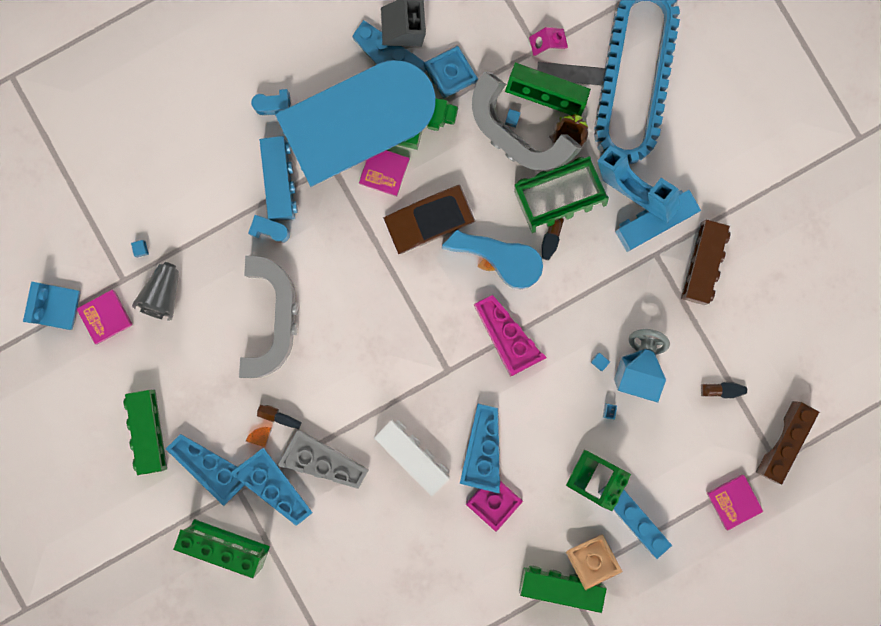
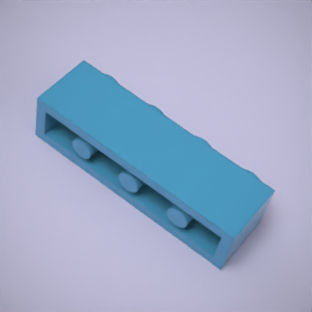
(277, 178)
(648, 225)
(640, 525)

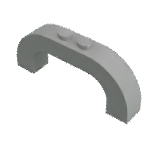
(516, 149)
(284, 318)

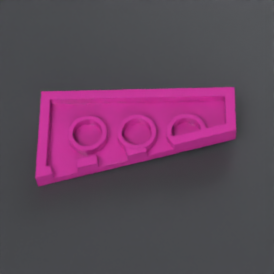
(510, 341)

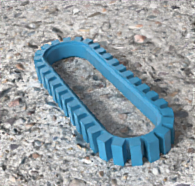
(660, 83)

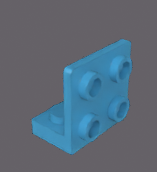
(51, 306)

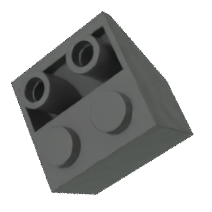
(403, 23)

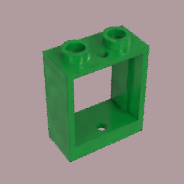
(583, 473)

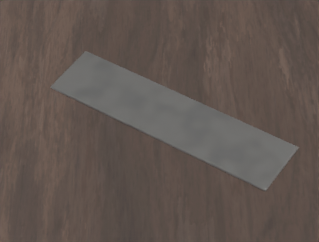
(574, 73)

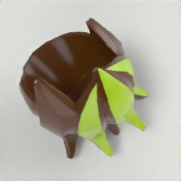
(572, 126)

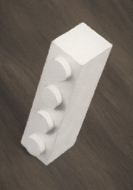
(412, 457)

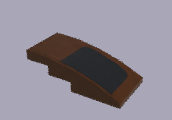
(429, 219)

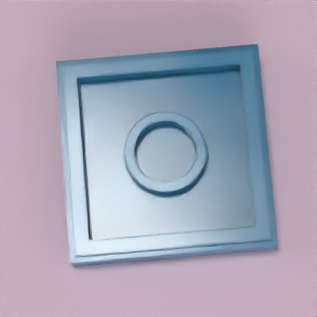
(450, 72)

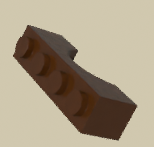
(796, 428)

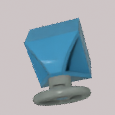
(640, 371)

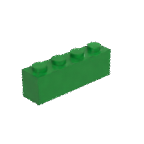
(547, 90)
(145, 432)
(561, 589)

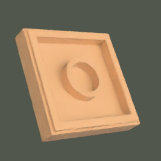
(594, 561)

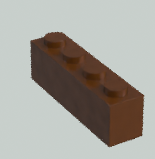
(705, 262)

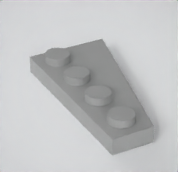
(315, 458)

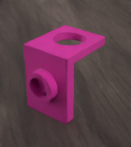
(551, 38)

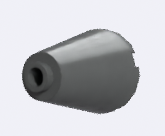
(159, 292)

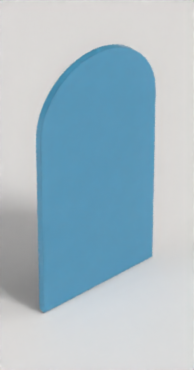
(358, 118)

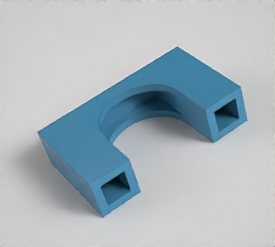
(659, 200)

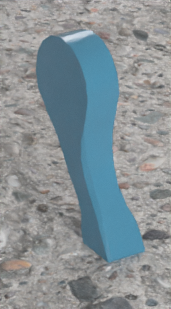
(514, 262)

